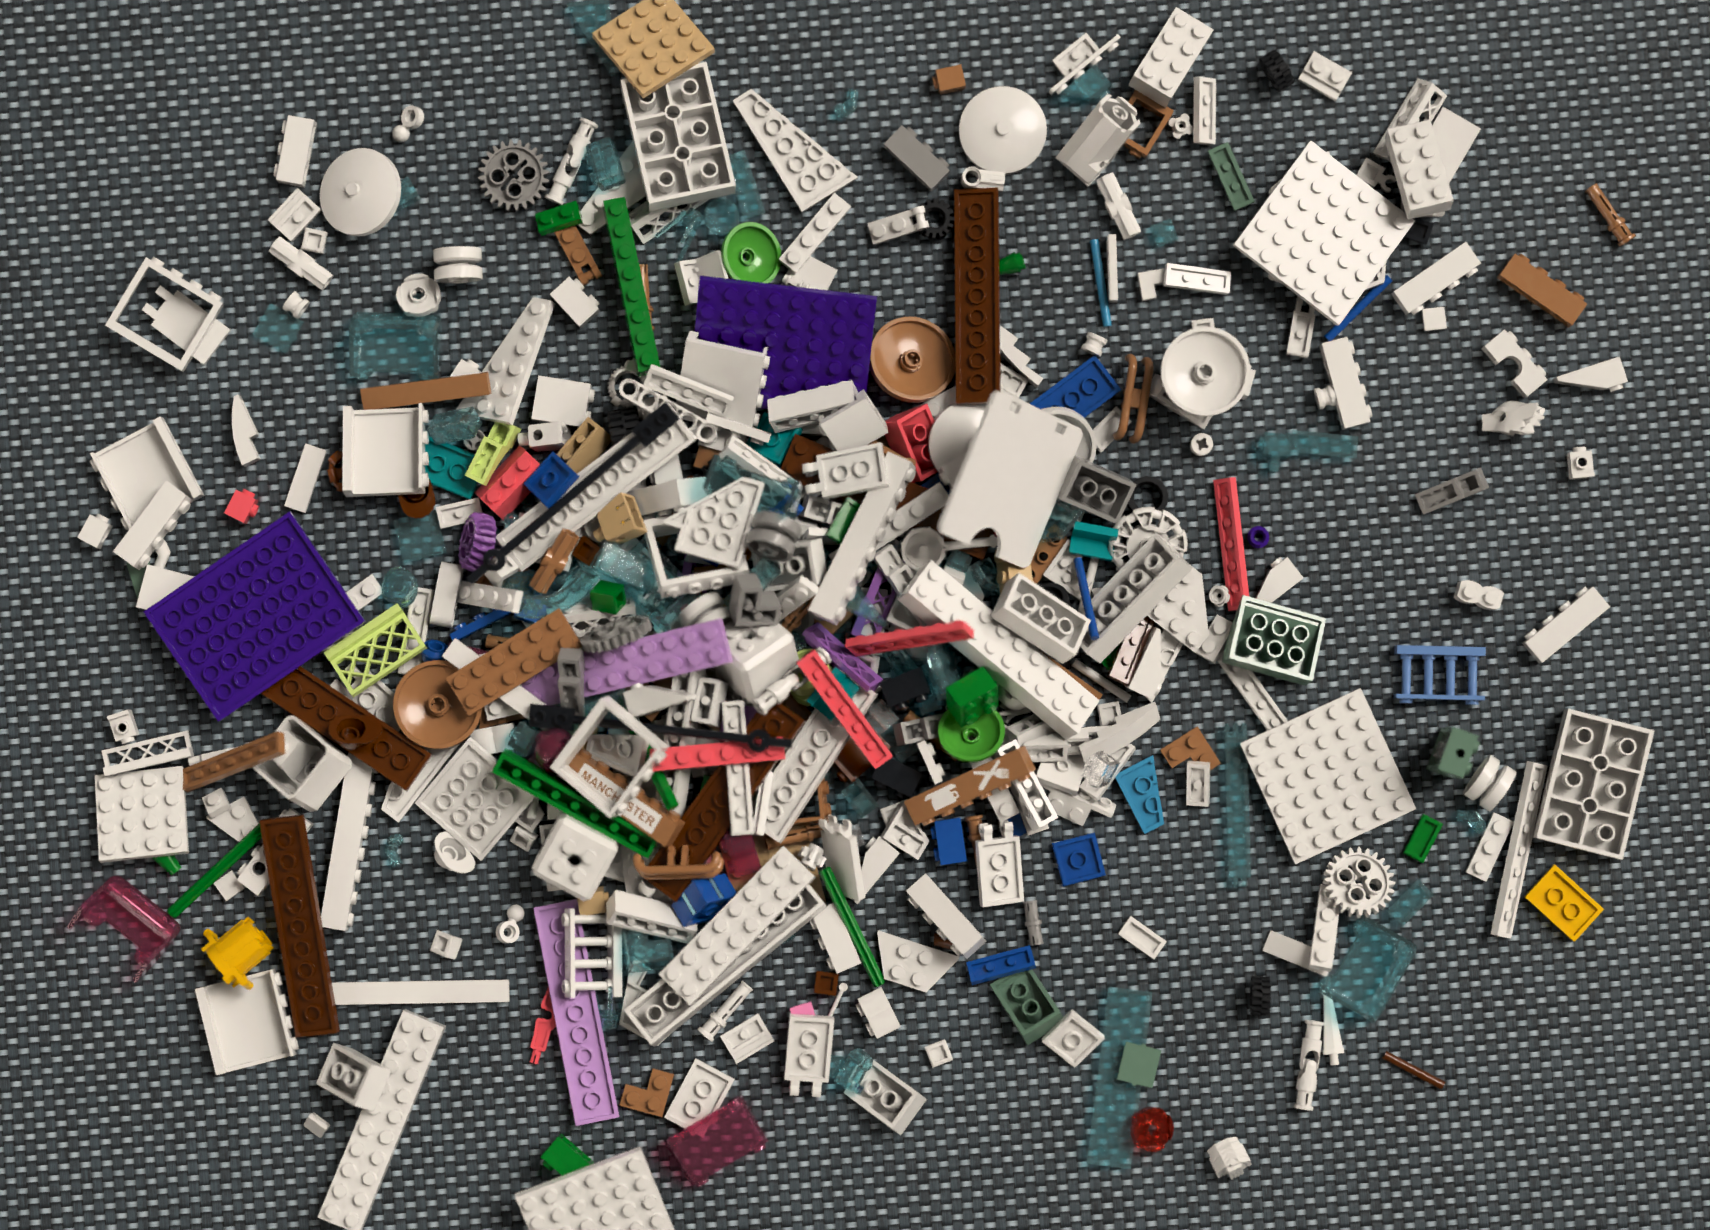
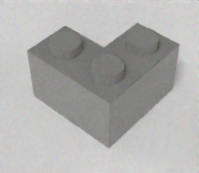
(750, 604)

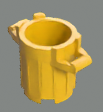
(237, 951)

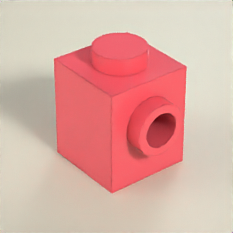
(242, 506)

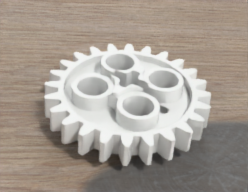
(1342, 890)

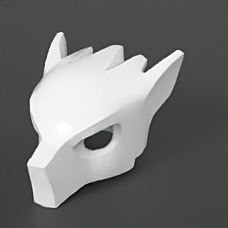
(1519, 418)

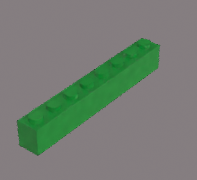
(630, 284)
(570, 801)

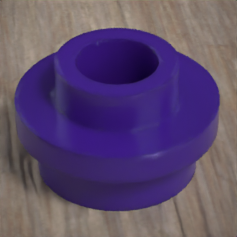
(1265, 537)

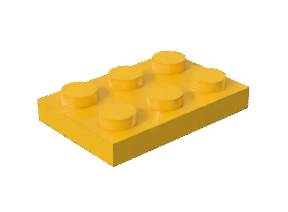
(1564, 903)

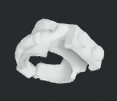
(629, 367)

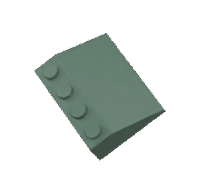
(1274, 640)

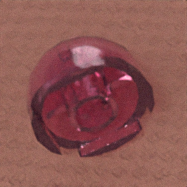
(549, 746)

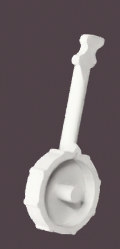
(926, 544)

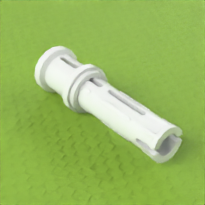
(718, 1019)

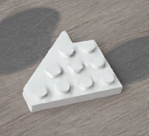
(719, 523)

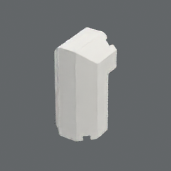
(1099, 138)

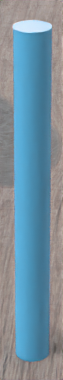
(1100, 281)

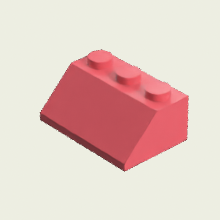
(909, 437)
(507, 485)

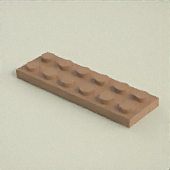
(513, 662)

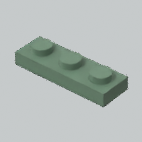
(1230, 176)

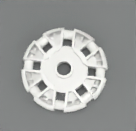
(1142, 533)

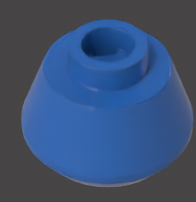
(434, 650)

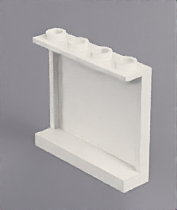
(727, 370)
(384, 451)
(140, 466)
(246, 1024)

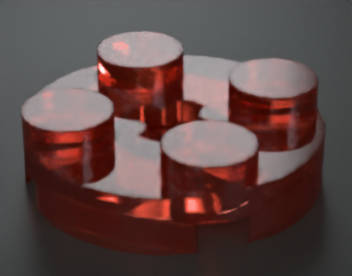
(1140, 1124)

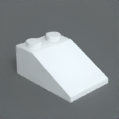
(888, 1098)

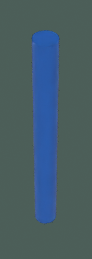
(1357, 309)
(1086, 599)

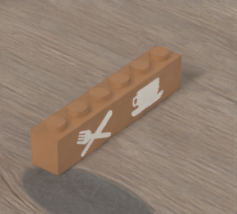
(969, 785)

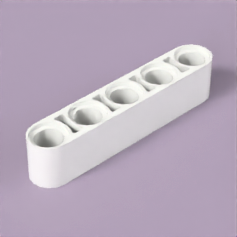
(641, 391)

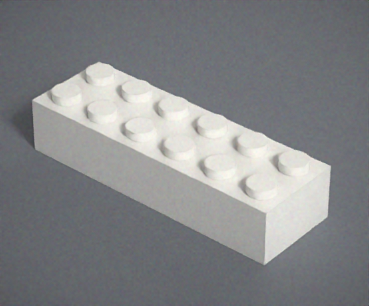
(1133, 594)

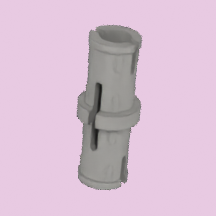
(1033, 922)

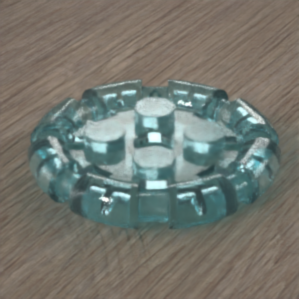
(943, 662)

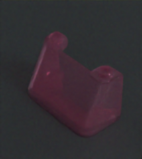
(716, 1141)

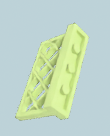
(369, 633)

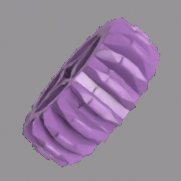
(476, 539)

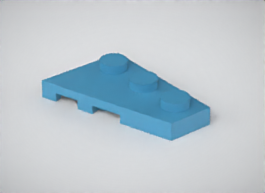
(1142, 793)

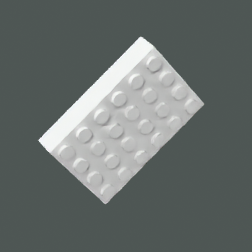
(679, 140)
(1593, 784)

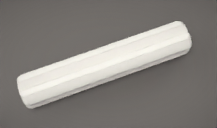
(761, 805)

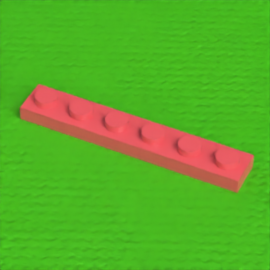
(1231, 540)
(909, 638)
(844, 709)
(716, 755)

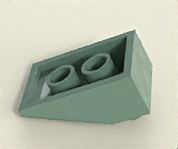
(1027, 1004)

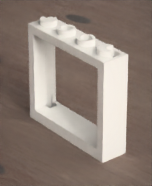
(192, 286)
(686, 584)
(561, 763)

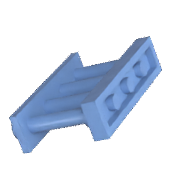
(1450, 655)

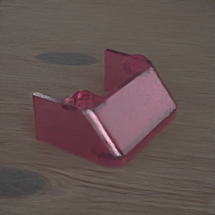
(132, 916)

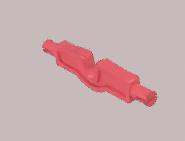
(542, 1030)

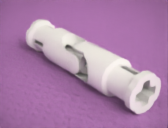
(573, 157)
(779, 690)
(1307, 1076)

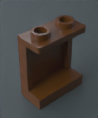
(852, 762)

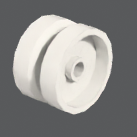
(457, 264)
(705, 609)
(1489, 782)

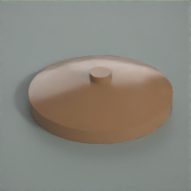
(912, 359)
(430, 709)

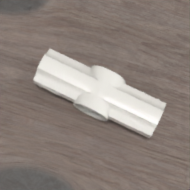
(1118, 206)
(301, 263)

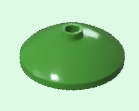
(760, 249)
(988, 734)

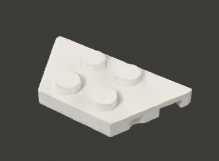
(912, 962)

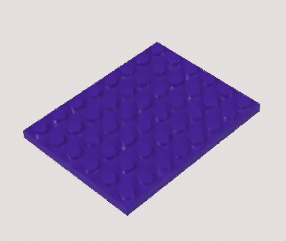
(809, 332)
(254, 616)

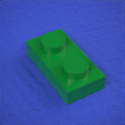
(558, 218)

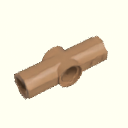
(554, 560)

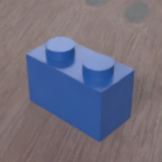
(949, 841)

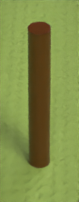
(1413, 1070)

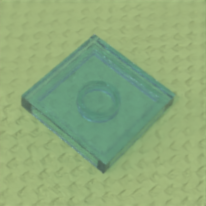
(419, 537)

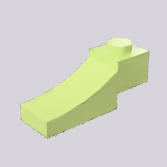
(491, 452)

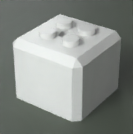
(759, 658)
(308, 788)
(573, 837)

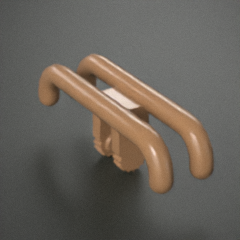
(1135, 398)
(681, 871)

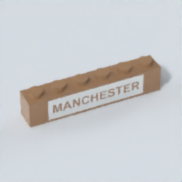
(642, 811)

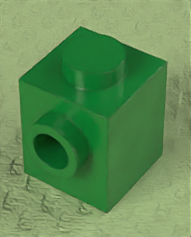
(608, 597)

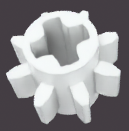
(812, 856)

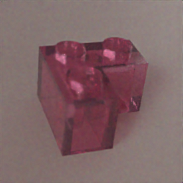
(742, 854)

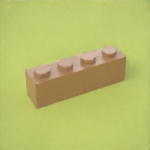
(1542, 290)

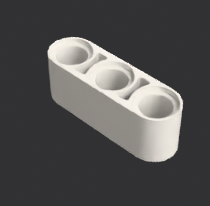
(446, 594)

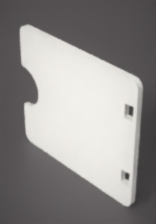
(1010, 478)

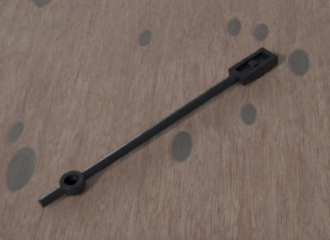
(644, 433)
(564, 718)

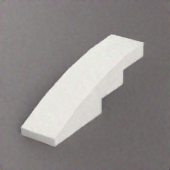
(1016, 358)
(895, 571)
(1124, 731)
(1056, 748)

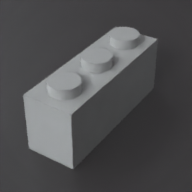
(917, 157)

